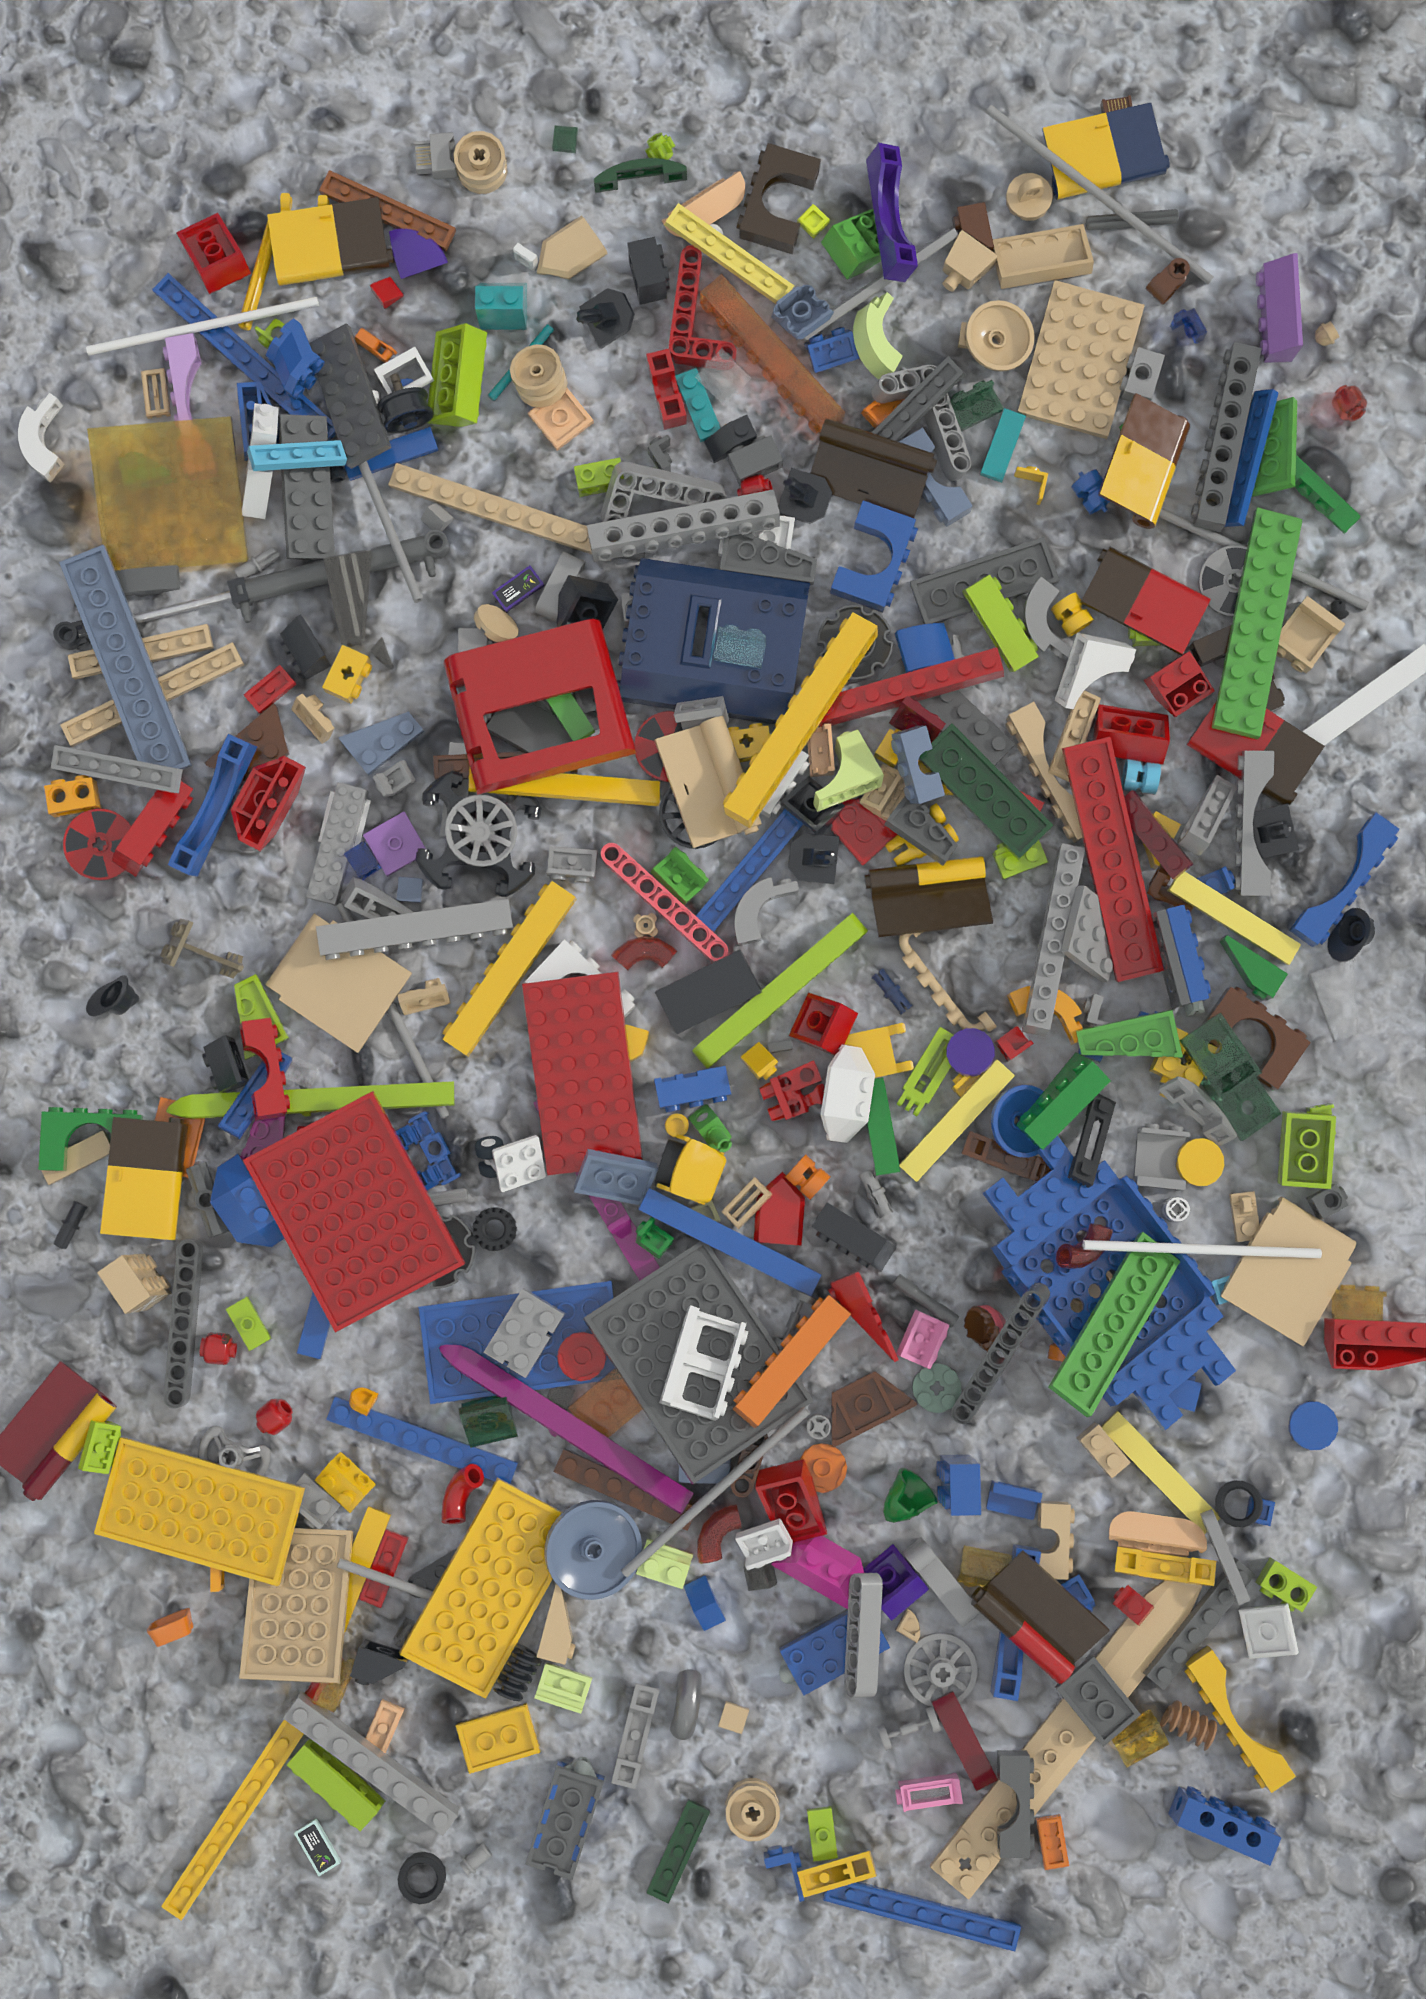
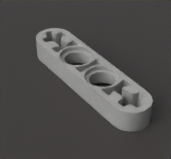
(1225, 1557)

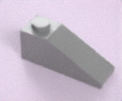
(370, 900)

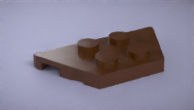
(264, 733)
(864, 1406)

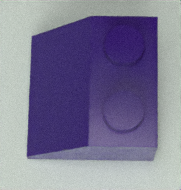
(899, 1581)

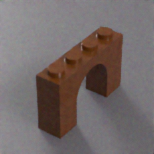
(1286, 1043)

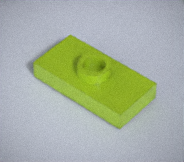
(248, 1323)
(822, 1833)

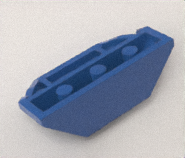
(242, 1205)

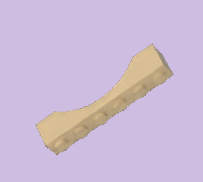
(1028, 729)

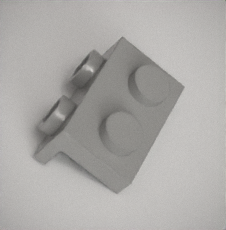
(572, 864)

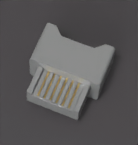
(435, 156)

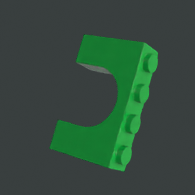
(60, 1125)

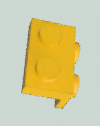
(345, 1482)

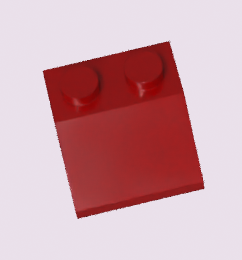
(823, 1023)

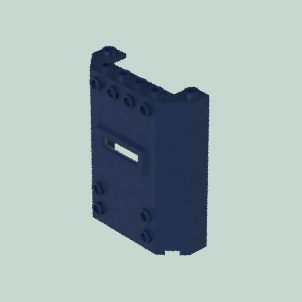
(662, 628)

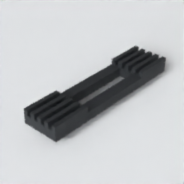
(1081, 1168)

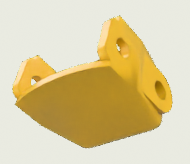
(696, 1171)

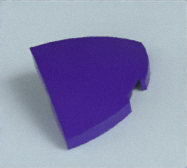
(414, 252)

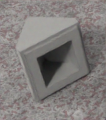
(436, 517)

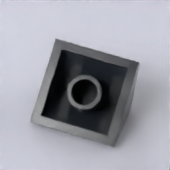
(800, 804)

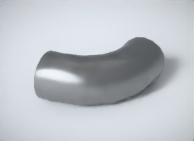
(687, 1704)

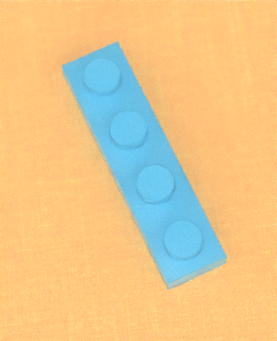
(296, 455)

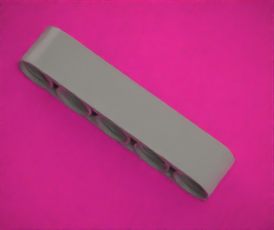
(863, 1635)

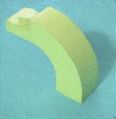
(870, 340)

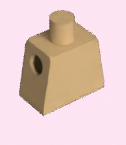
(967, 262)

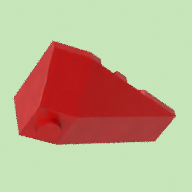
(855, 1298)

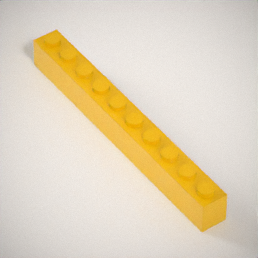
(800, 720)

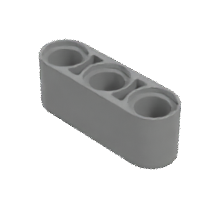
(548, 602)

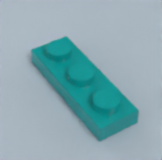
(697, 404)

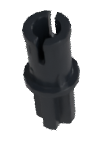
(70, 1225)

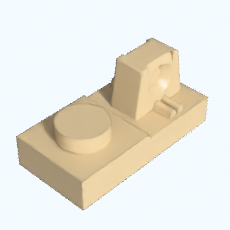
(309, 713)
(418, 1000)
(1244, 1215)

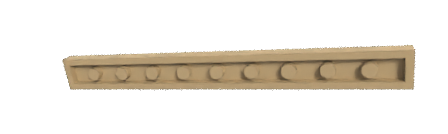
(490, 507)

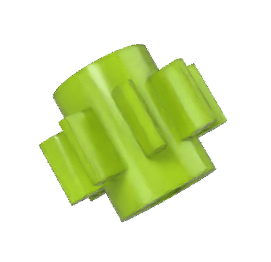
(660, 146)

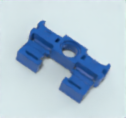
(442, 1167)

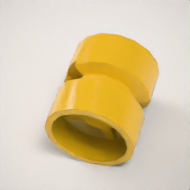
(1078, 620)

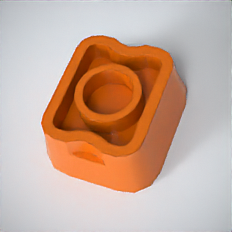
(171, 1627)

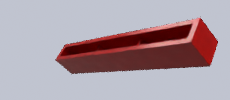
(916, 684)

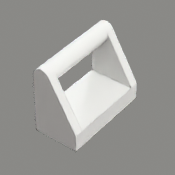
(399, 363)

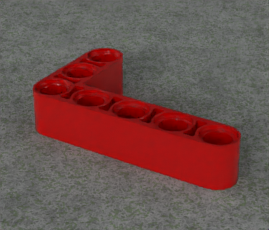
(687, 316)

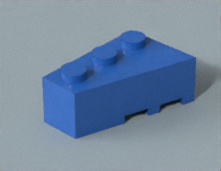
(248, 395)
(693, 1088)

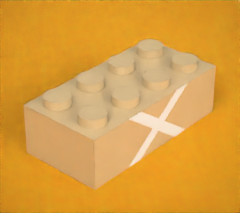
(135, 1282)

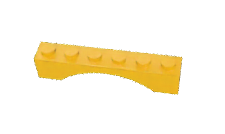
(1211, 1676)

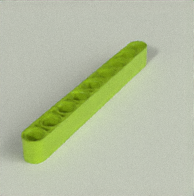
(779, 990)

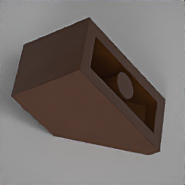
(975, 222)

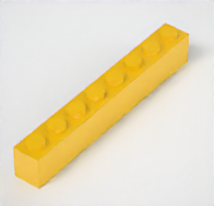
(509, 968)

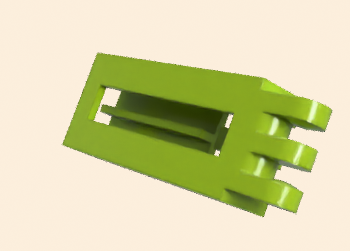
(931, 1064)

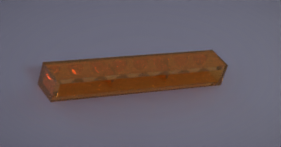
(770, 354)

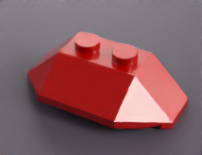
(266, 800)

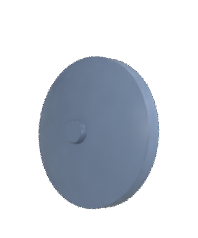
(590, 1548)

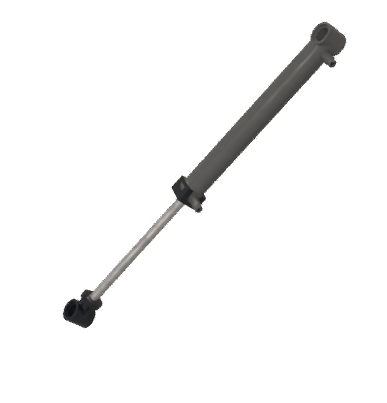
(274, 584)

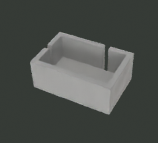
(524, 1332)

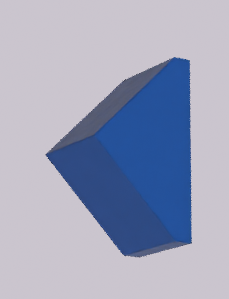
(704, 1603)

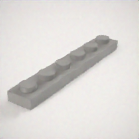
(116, 769)

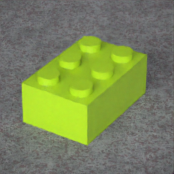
(1306, 1149)

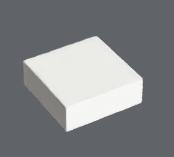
(525, 256)

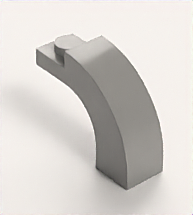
(1035, 618)
(746, 915)

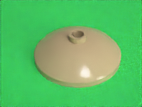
(1007, 325)

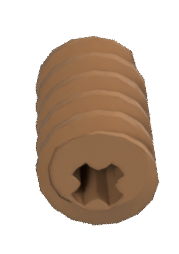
(1191, 1723)

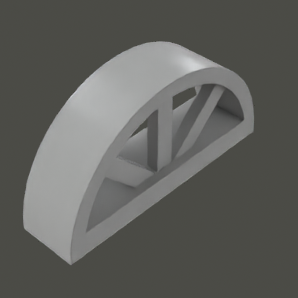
(1207, 816)

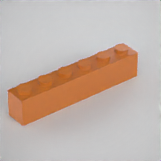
(791, 1361)

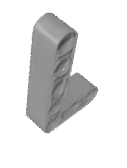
(942, 411)
(655, 489)

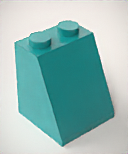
(501, 306)

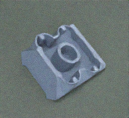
(801, 311)

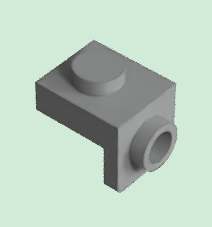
(394, 779)
(1092, 1009)

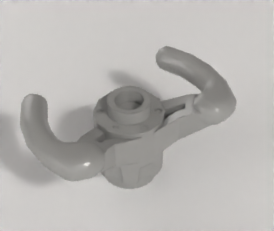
(233, 1453)

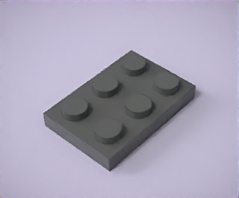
(1098, 1700)

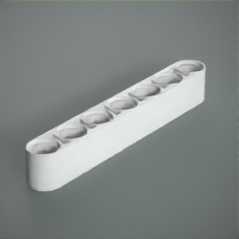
(1369, 697)

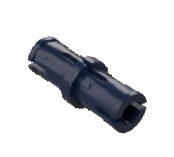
(892, 991)

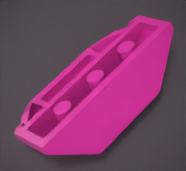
(822, 1567)

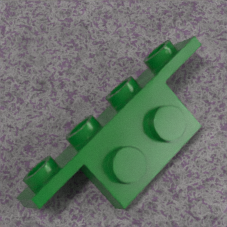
(1324, 497)

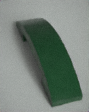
(639, 168)

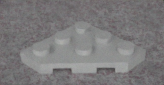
(1086, 936)

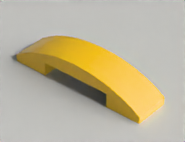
(1165, 1567)

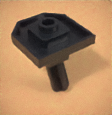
(607, 316)
(804, 496)
(1274, 831)
(814, 858)

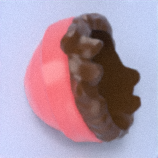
(983, 1325)

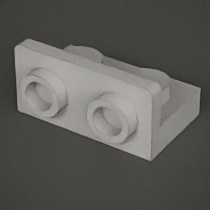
(316, 1504)

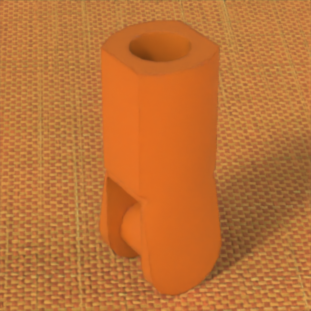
(373, 345)

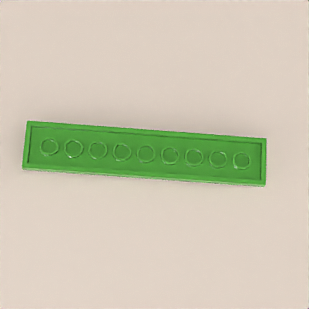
(1257, 623)

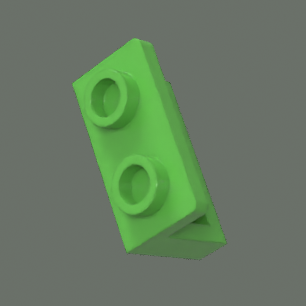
(680, 876)

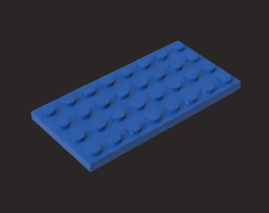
(477, 1320)

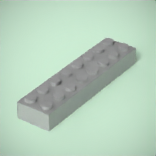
(336, 840)

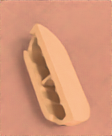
(715, 200)
(1157, 1534)

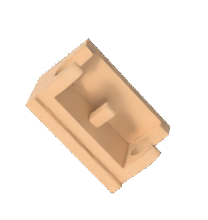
(821, 752)

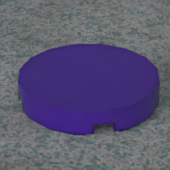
(970, 1052)

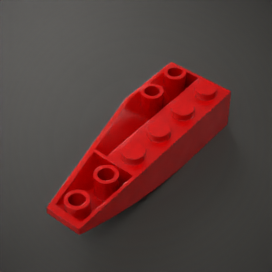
(1373, 1343)

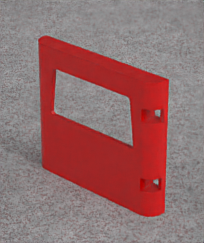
(531, 671)

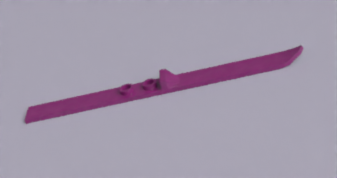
(624, 1233)
(567, 1426)

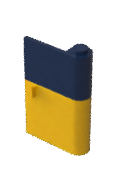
(1107, 149)

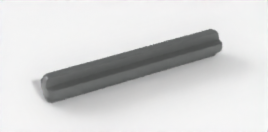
(1148, 217)

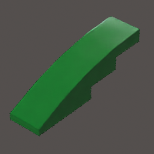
(881, 1132)

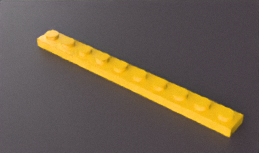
(232, 1820)

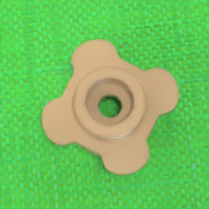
(641, 920)

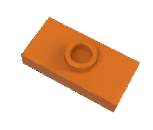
(877, 412)
(1052, 1842)

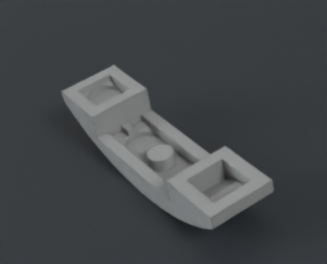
(1201, 1107)
(635, 1736)

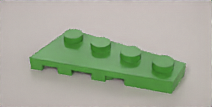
(1278, 460)
(1139, 1036)

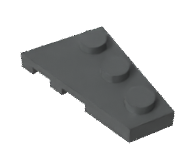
(921, 830)

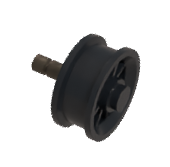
(405, 408)

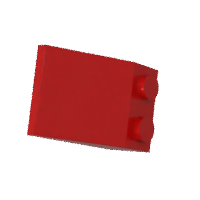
(213, 253)
(791, 1496)

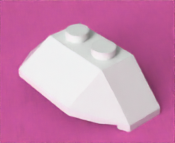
(847, 1094)

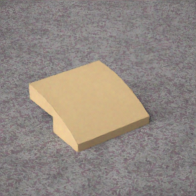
(887, 797)

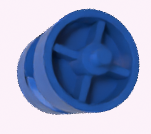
(1088, 488)

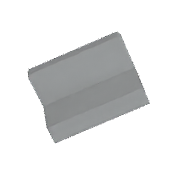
(697, 711)

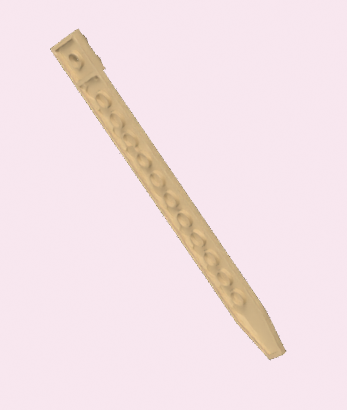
(1063, 1737)

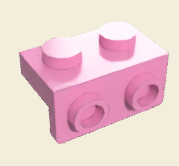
(923, 1339)

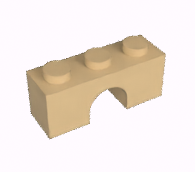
(1057, 1517)

